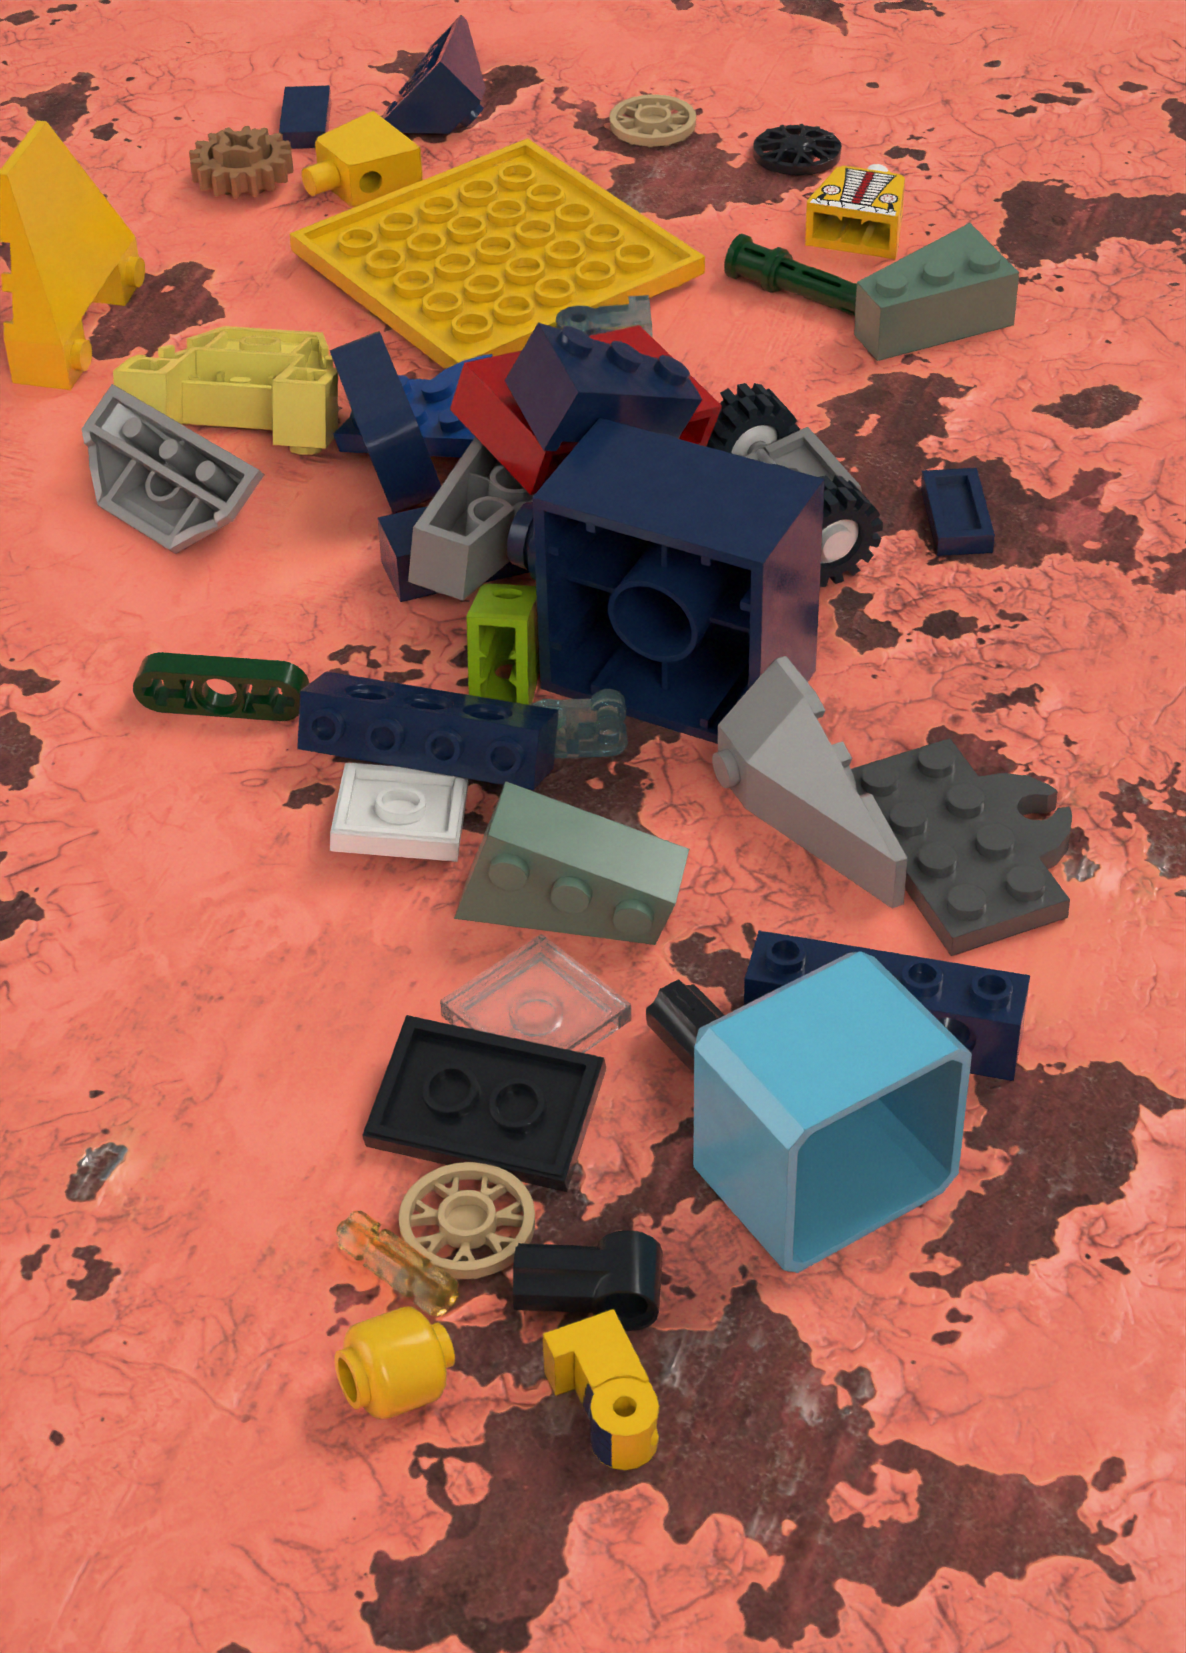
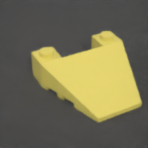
(244, 381)

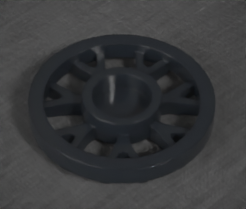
(796, 149)

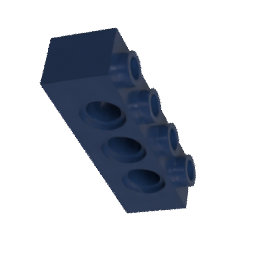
(427, 729)
(973, 1002)

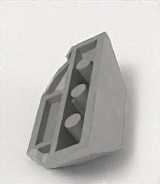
(162, 473)

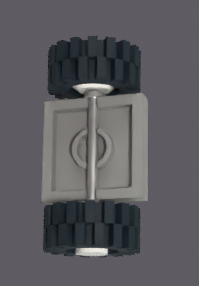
(764, 429)

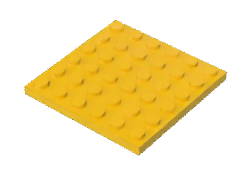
(492, 252)

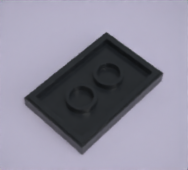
(485, 1101)

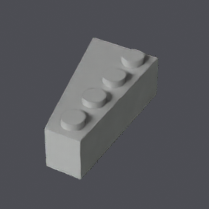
(466, 526)

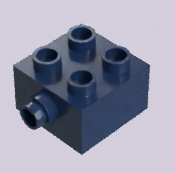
(670, 574)

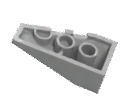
(803, 785)

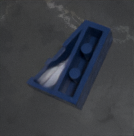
(573, 380)

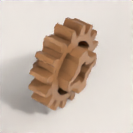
(241, 161)

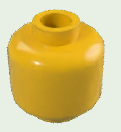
(394, 1362)

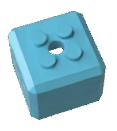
(828, 1109)

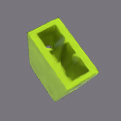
(499, 633)

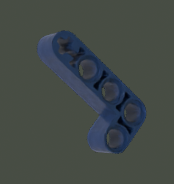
(386, 422)

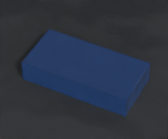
(305, 114)
(957, 511)

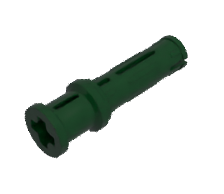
(779, 271)

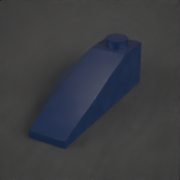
(443, 88)

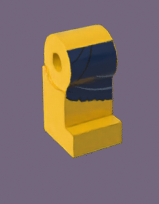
(611, 1384)

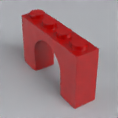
(495, 419)

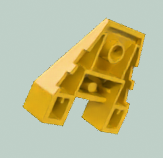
(63, 257)

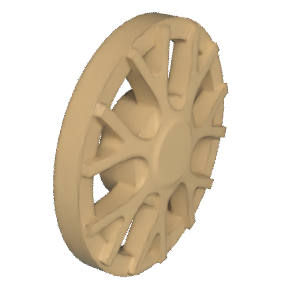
(652, 120)
(468, 1218)

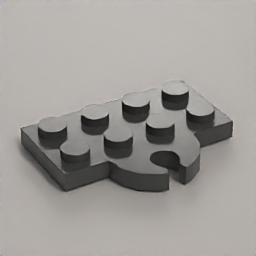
(968, 848)

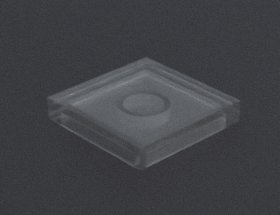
(540, 999)

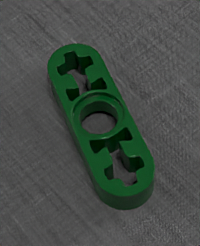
(181, 669)

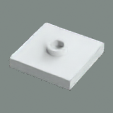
(399, 813)

